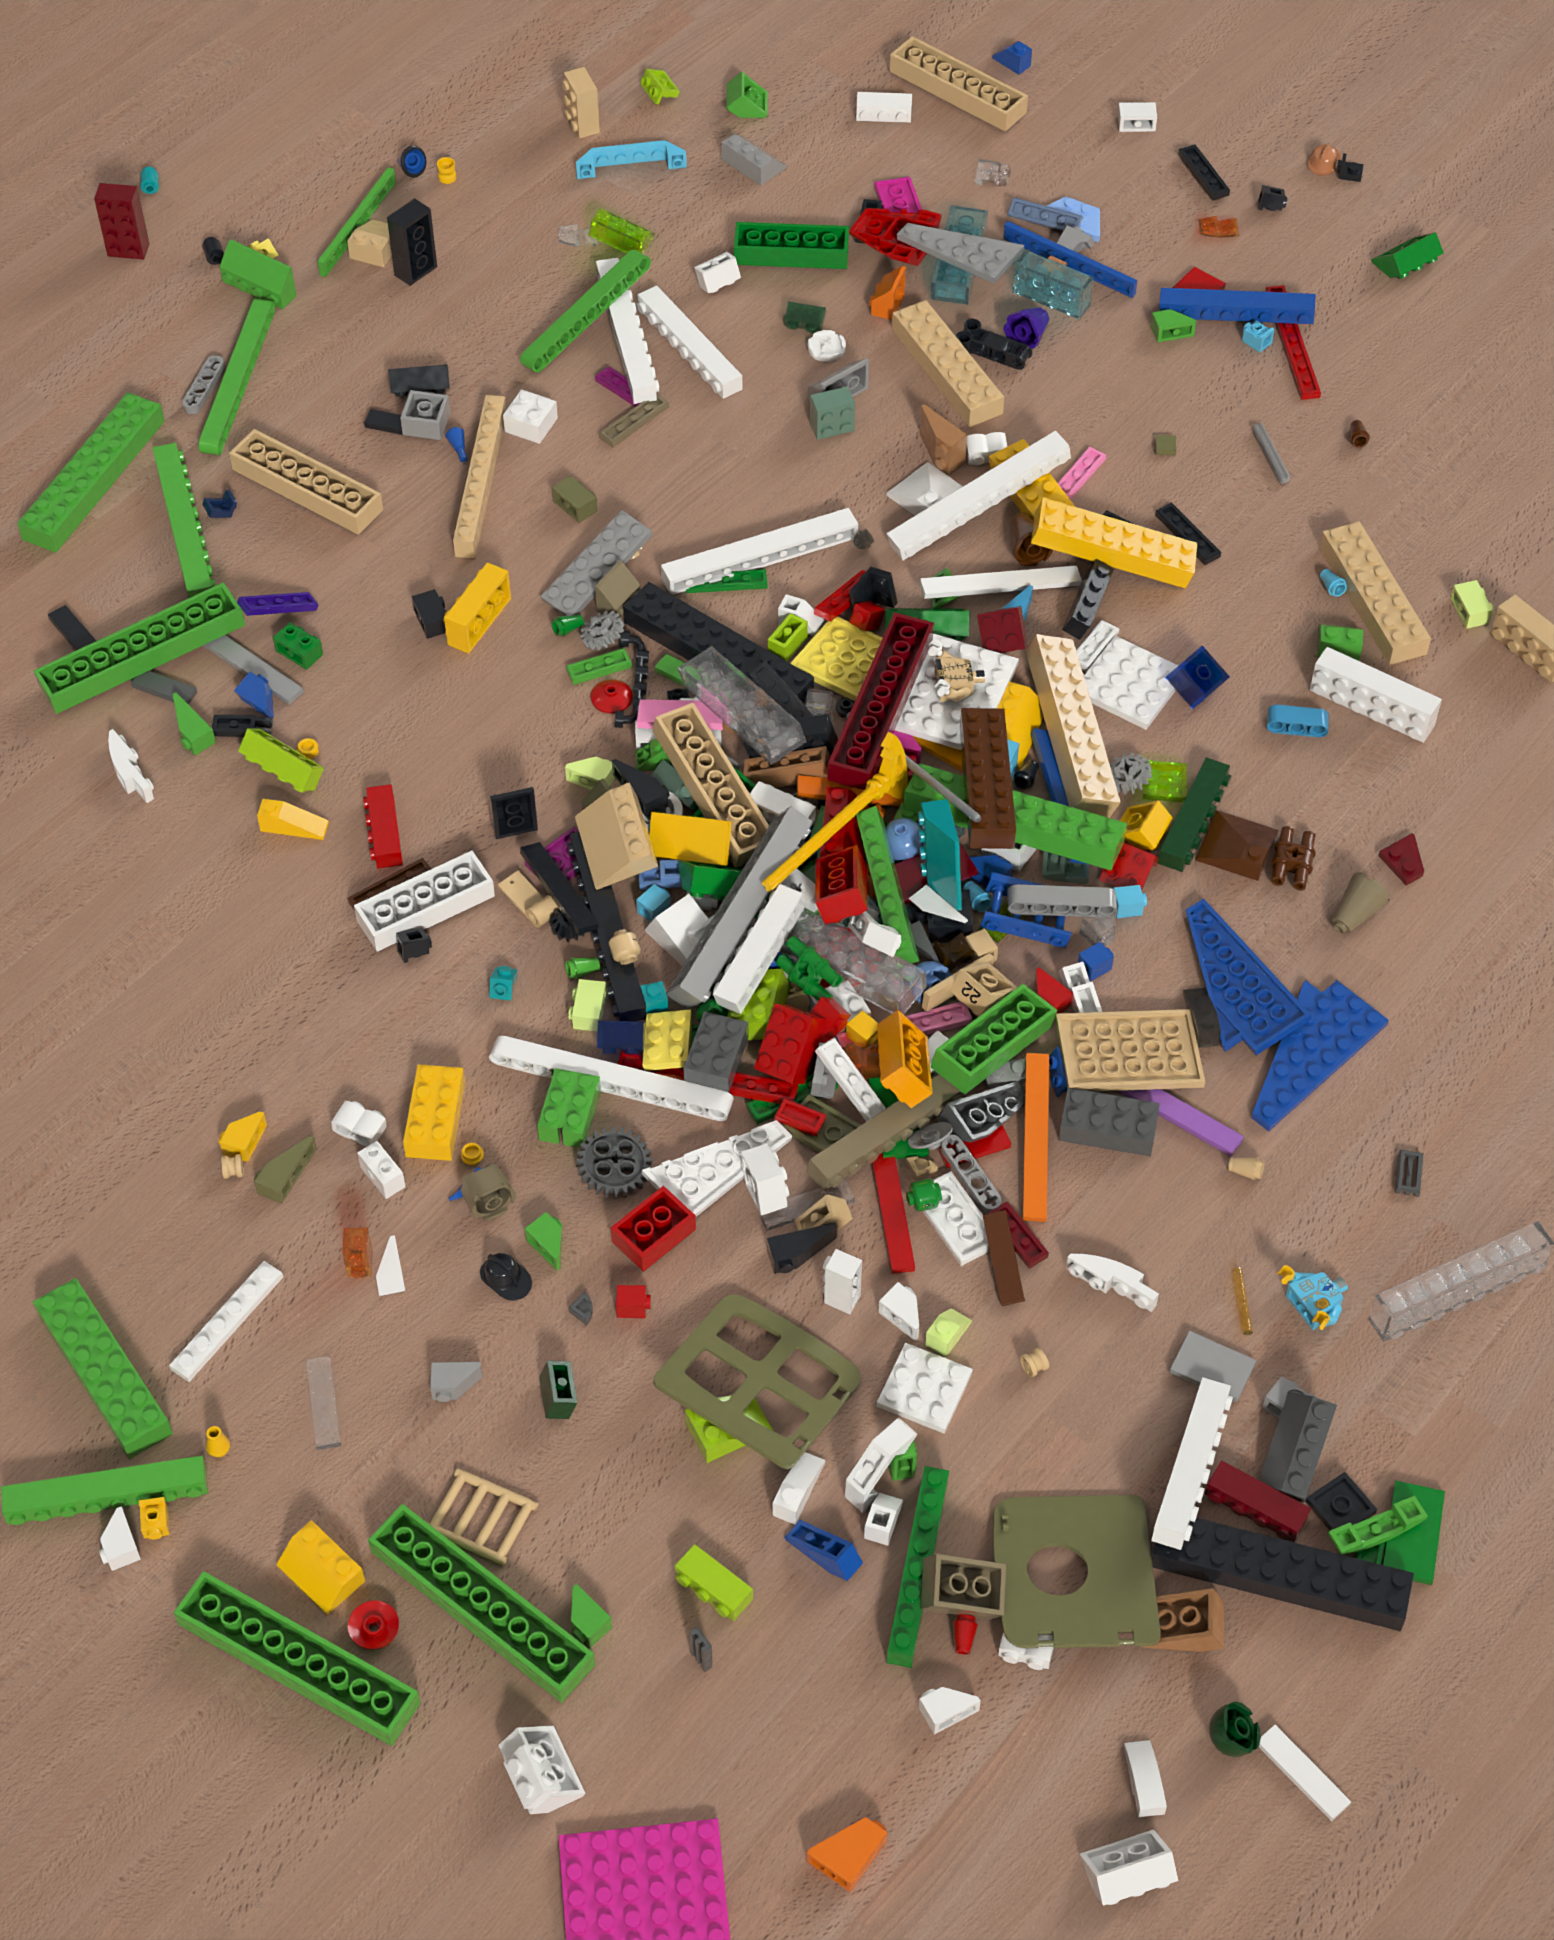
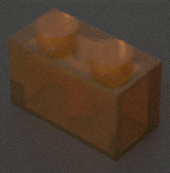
(357, 1252)

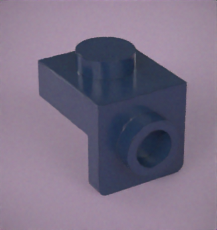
(220, 507)

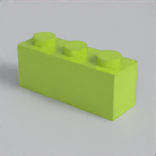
(713, 1583)

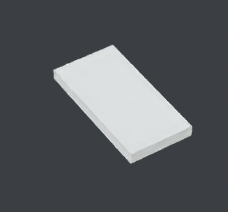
(958, 1221)

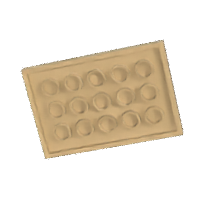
(1130, 1050)

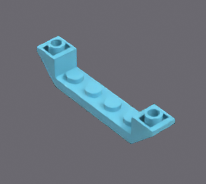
(630, 154)

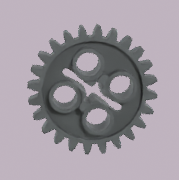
(615, 1180)

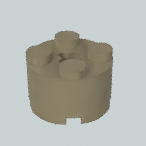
(487, 1192)

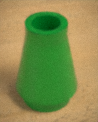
(565, 624)

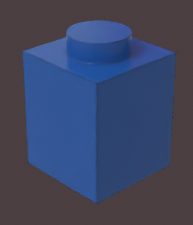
(1097, 960)

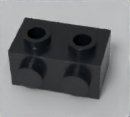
(430, 612)

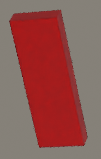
(993, 1143)

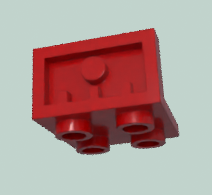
(1130, 867)

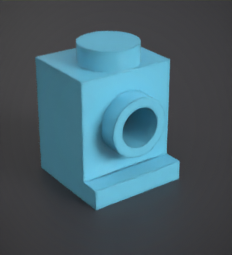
(1257, 335)

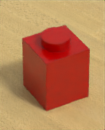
(867, 616)
(632, 1301)

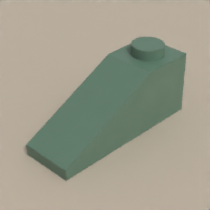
(670, 778)

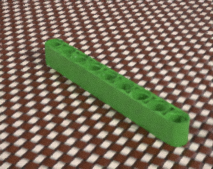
(585, 311)

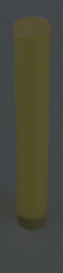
(1242, 1301)

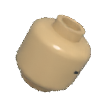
(624, 947)

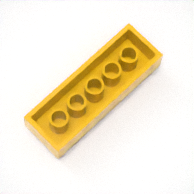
(1030, 496)

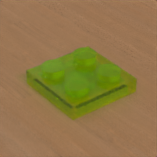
(1167, 782)

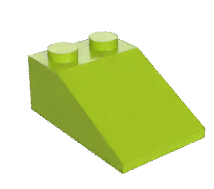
(714, 1441)

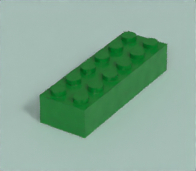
(791, 245)

